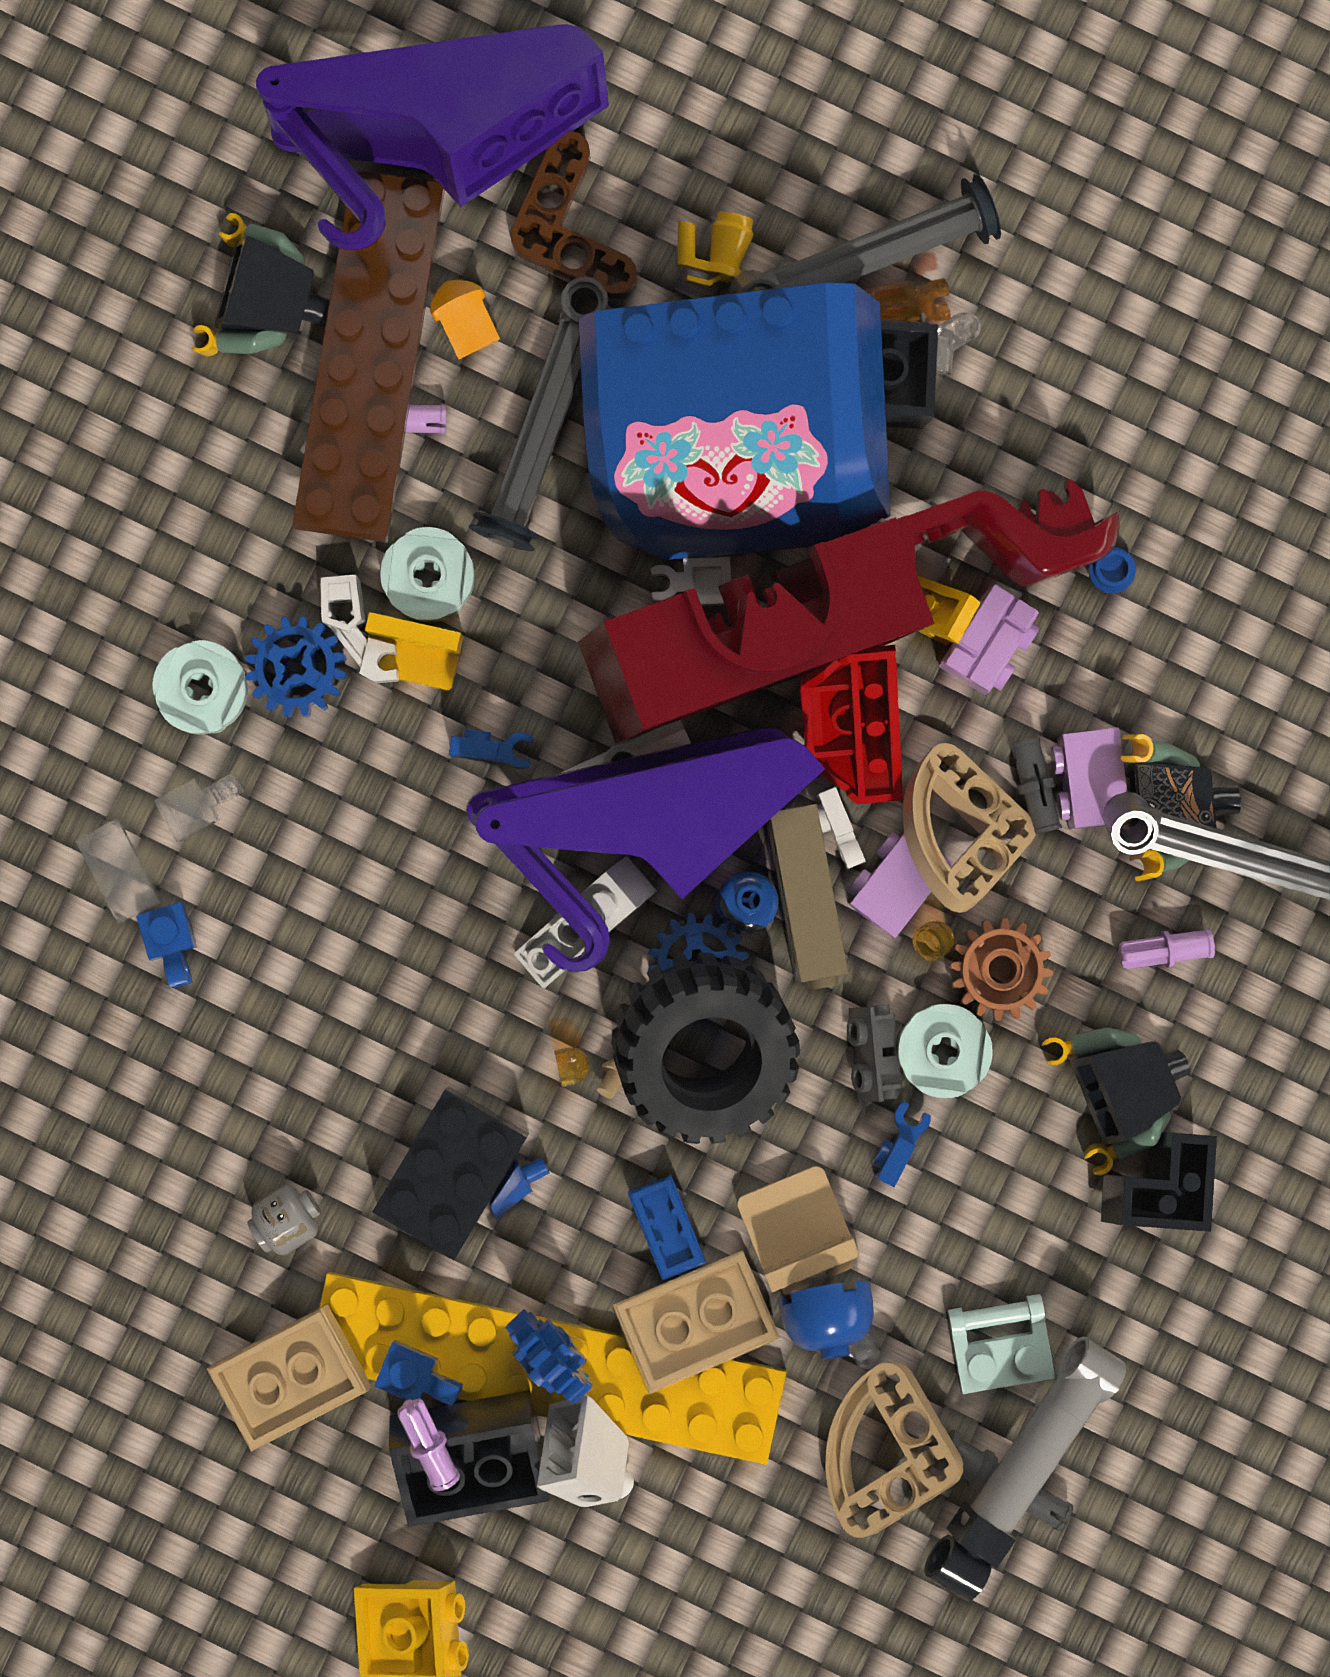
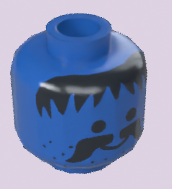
(732, 911)

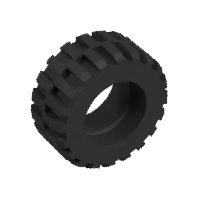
(717, 1102)

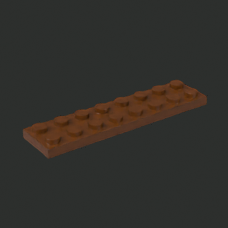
(369, 366)

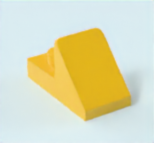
(950, 611)

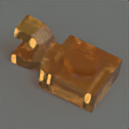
(906, 303)

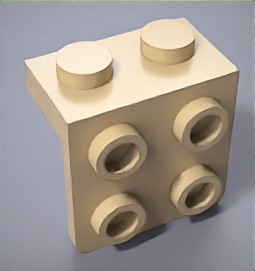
(797, 1230)

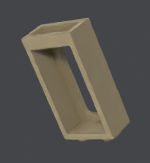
(806, 897)

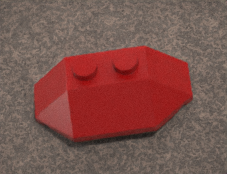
(854, 724)

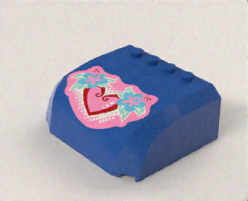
(737, 420)

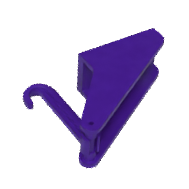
(445, 107)
(670, 806)

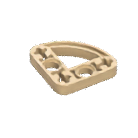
(988, 822)
(914, 1470)

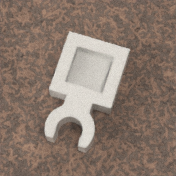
(699, 573)
(835, 819)

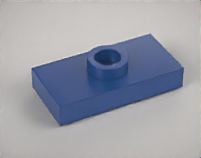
(666, 1227)

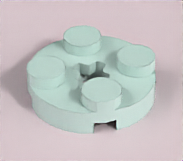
(410, 554)
(191, 662)
(965, 1034)

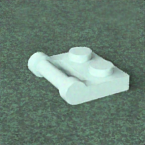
(1003, 1359)

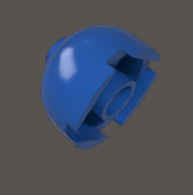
(828, 1317)

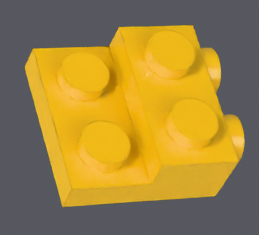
(410, 1629)

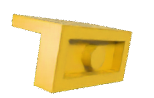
(424, 652)

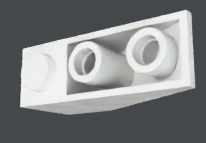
(614, 898)

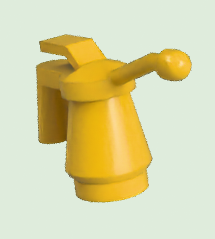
(729, 243)

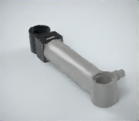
(984, 1528)

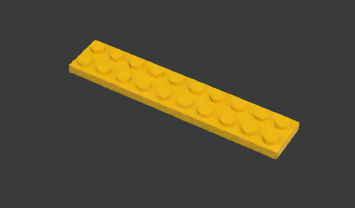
(718, 1411)

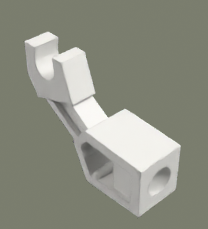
(365, 652)

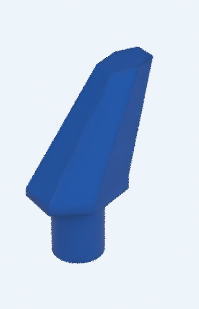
(517, 1185)

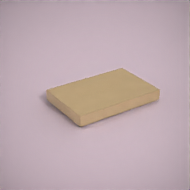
(695, 1322)
(289, 1377)

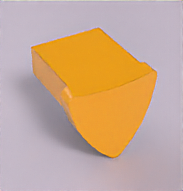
(463, 316)

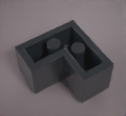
(1176, 1190)

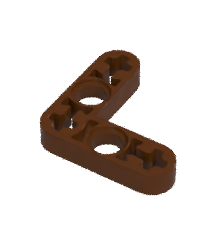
(550, 223)

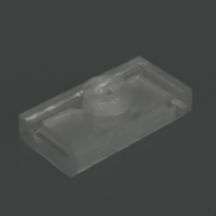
(118, 871)

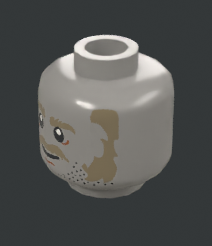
(284, 1220)

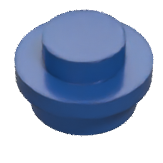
(1113, 571)

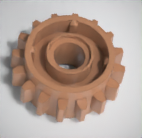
(1026, 969)

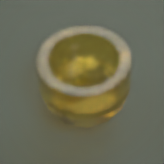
(933, 940)
(571, 1065)

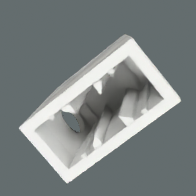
(584, 1455)

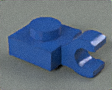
(478, 747)
(167, 936)
(894, 1155)
(410, 1374)

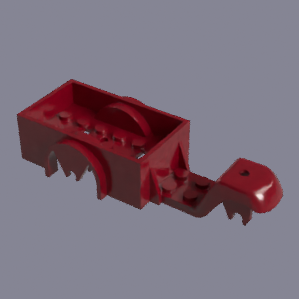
(842, 600)

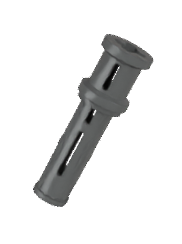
(979, 1467)

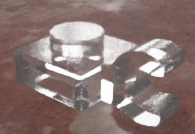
(192, 807)

